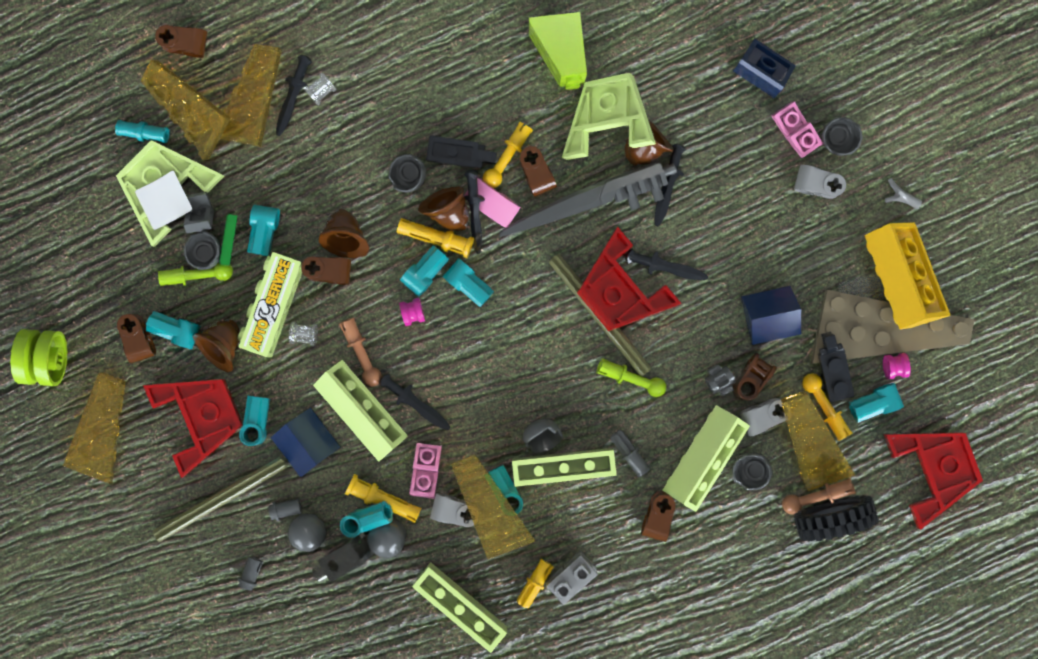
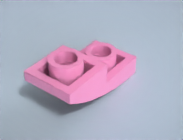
(796, 129)
(496, 204)
(425, 470)

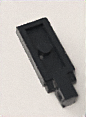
(458, 152)
(834, 369)

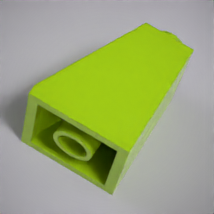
(561, 47)

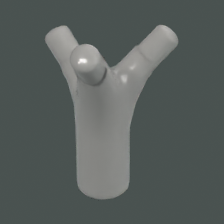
(902, 196)

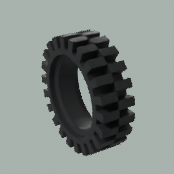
(836, 518)

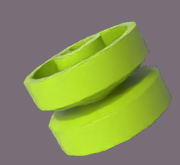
(39, 357)

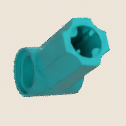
(263, 223)
(420, 275)
(464, 279)
(178, 331)
(882, 400)
(255, 416)
(506, 485)
(367, 519)

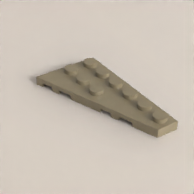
(868, 328)

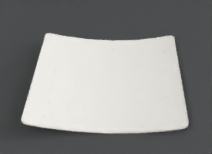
(163, 200)

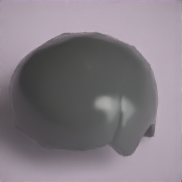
(842, 136)
(407, 173)
(202, 250)
(542, 435)
(752, 471)
(307, 532)
(387, 539)

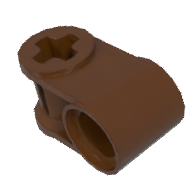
(186, 40)
(538, 175)
(332, 270)
(136, 341)
(756, 374)
(658, 521)

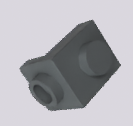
(201, 215)

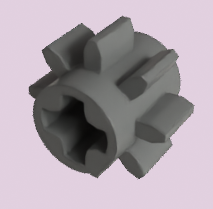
(720, 380)

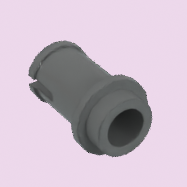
(284, 509)
(250, 573)

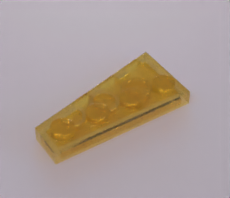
(252, 97)
(194, 114)
(96, 435)
(814, 446)
(491, 513)

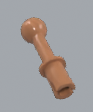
(371, 375)
(793, 503)

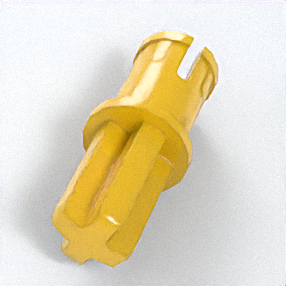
(534, 583)

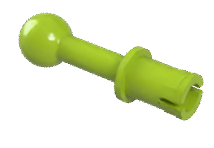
(180, 275)
(656, 386)

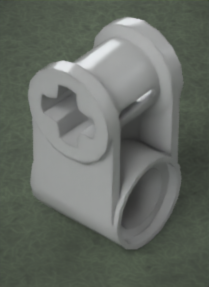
(814, 182)
(761, 417)
(449, 509)

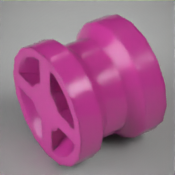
(412, 311)
(896, 366)

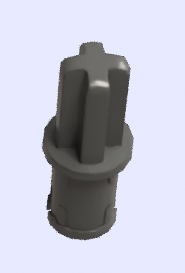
(630, 453)

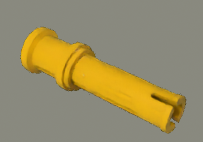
(446, 240)
(371, 494)

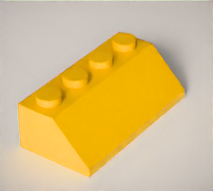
(906, 275)

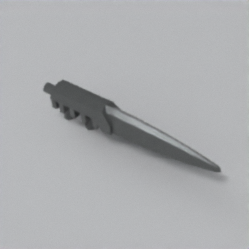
(619, 187)

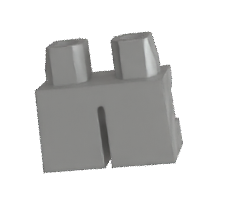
(572, 578)

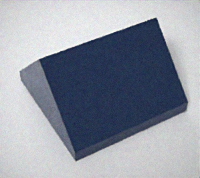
(764, 68)
(772, 315)
(305, 442)

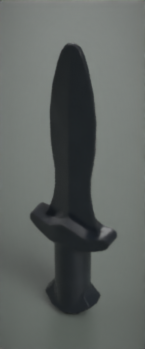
(295, 85)
(474, 203)
(663, 205)
(656, 263)
(407, 397)

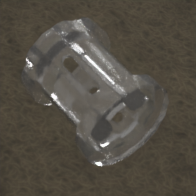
(320, 88)
(303, 333)

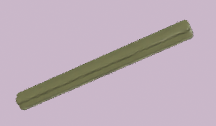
(615, 335)
(220, 498)

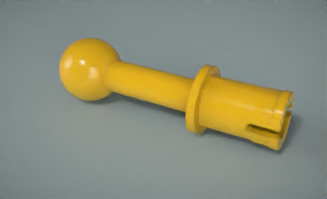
(493, 176)
(813, 383)

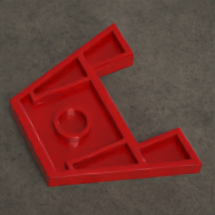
(613, 293)
(207, 413)
(946, 466)

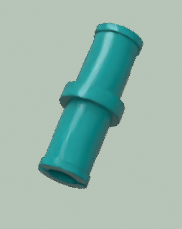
(142, 131)

